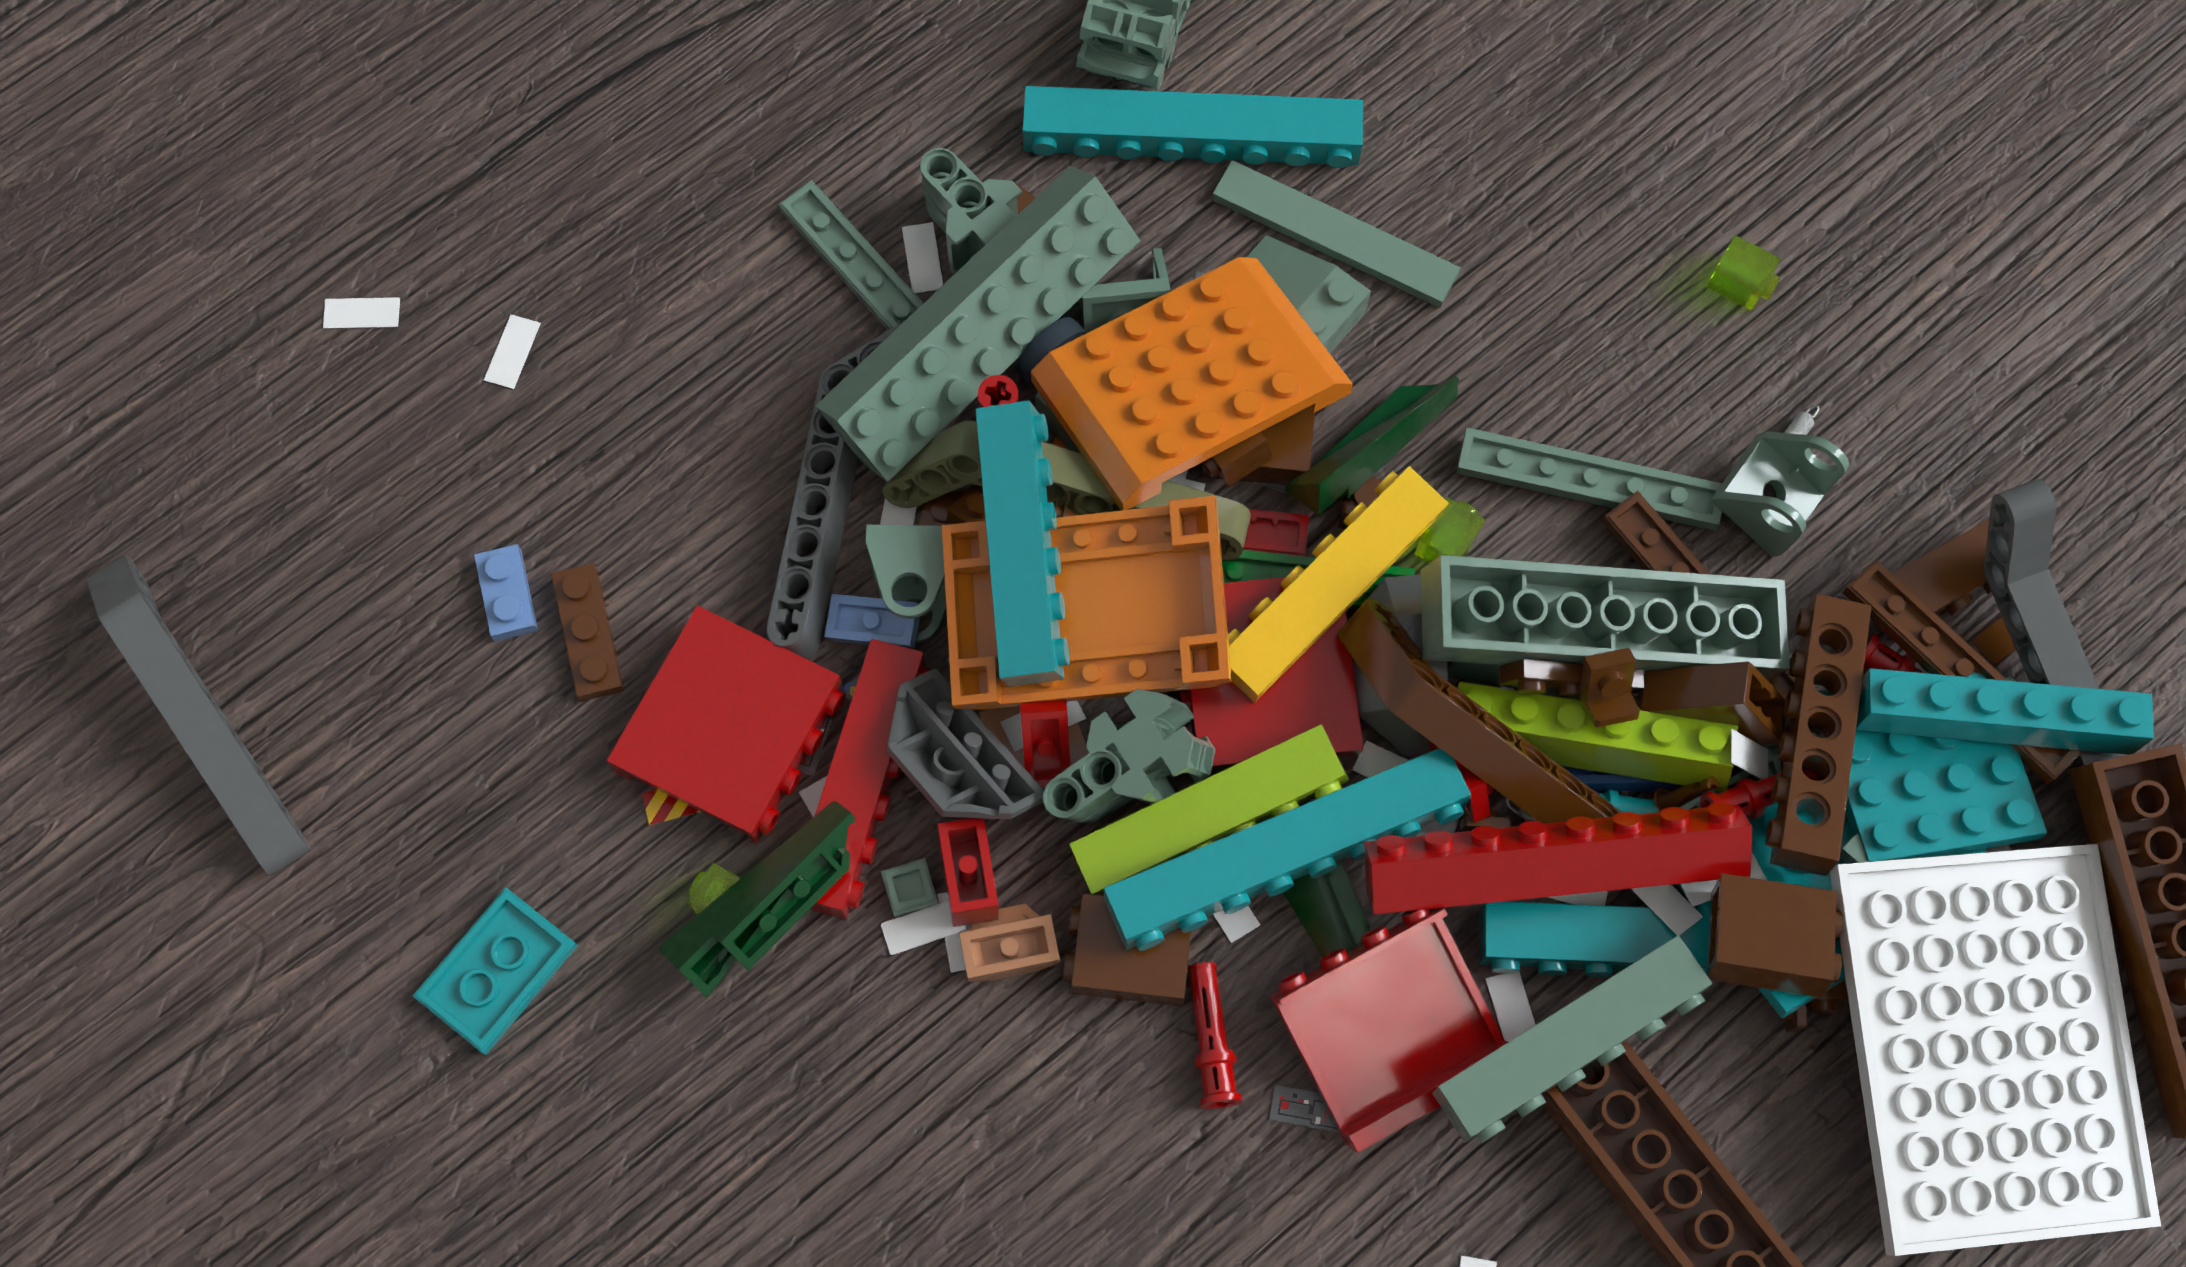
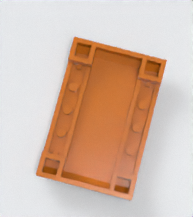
(1186, 378)
(1137, 606)

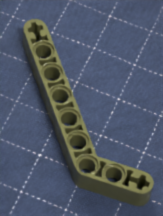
(954, 461)

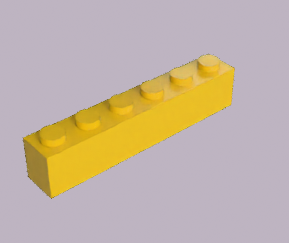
(1332, 582)

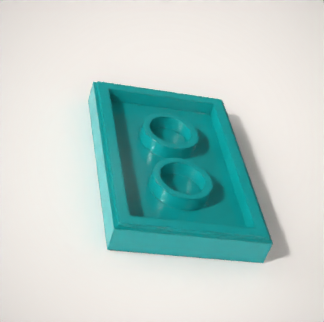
(495, 971)

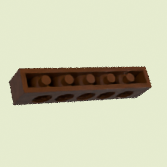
(1845, 629)

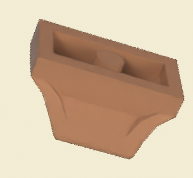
(1009, 946)

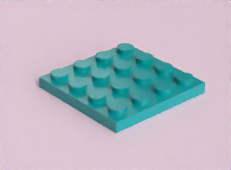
(1937, 795)

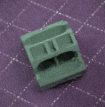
(1130, 39)
(964, 205)
(1140, 755)

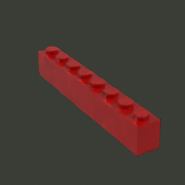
(1557, 858)

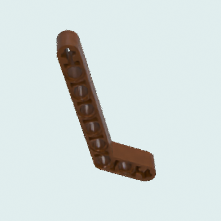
(1460, 724)

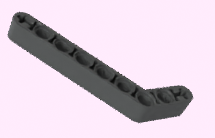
(2026, 594)
(800, 621)
(205, 733)

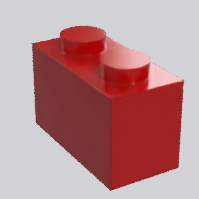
(968, 871)

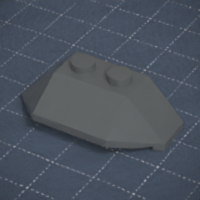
(1403, 599)
(956, 755)

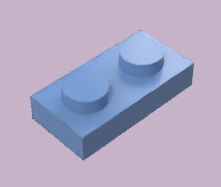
(505, 592)
(862, 618)

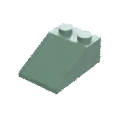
(1317, 289)

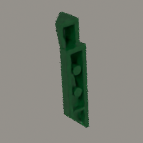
(1372, 444)
(763, 902)
(1329, 910)

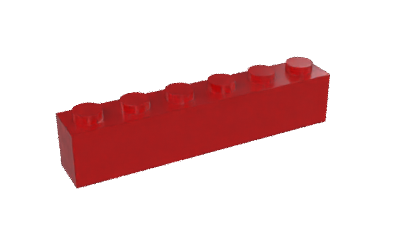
(863, 767)

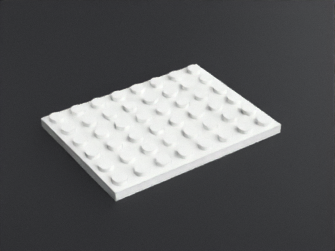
(1993, 1049)

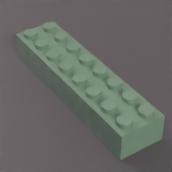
(978, 322)
(1567, 611)

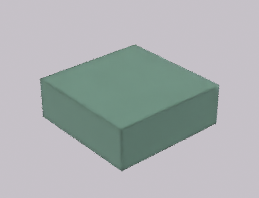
(909, 887)

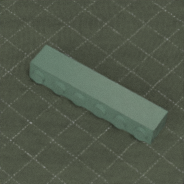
(1572, 1039)

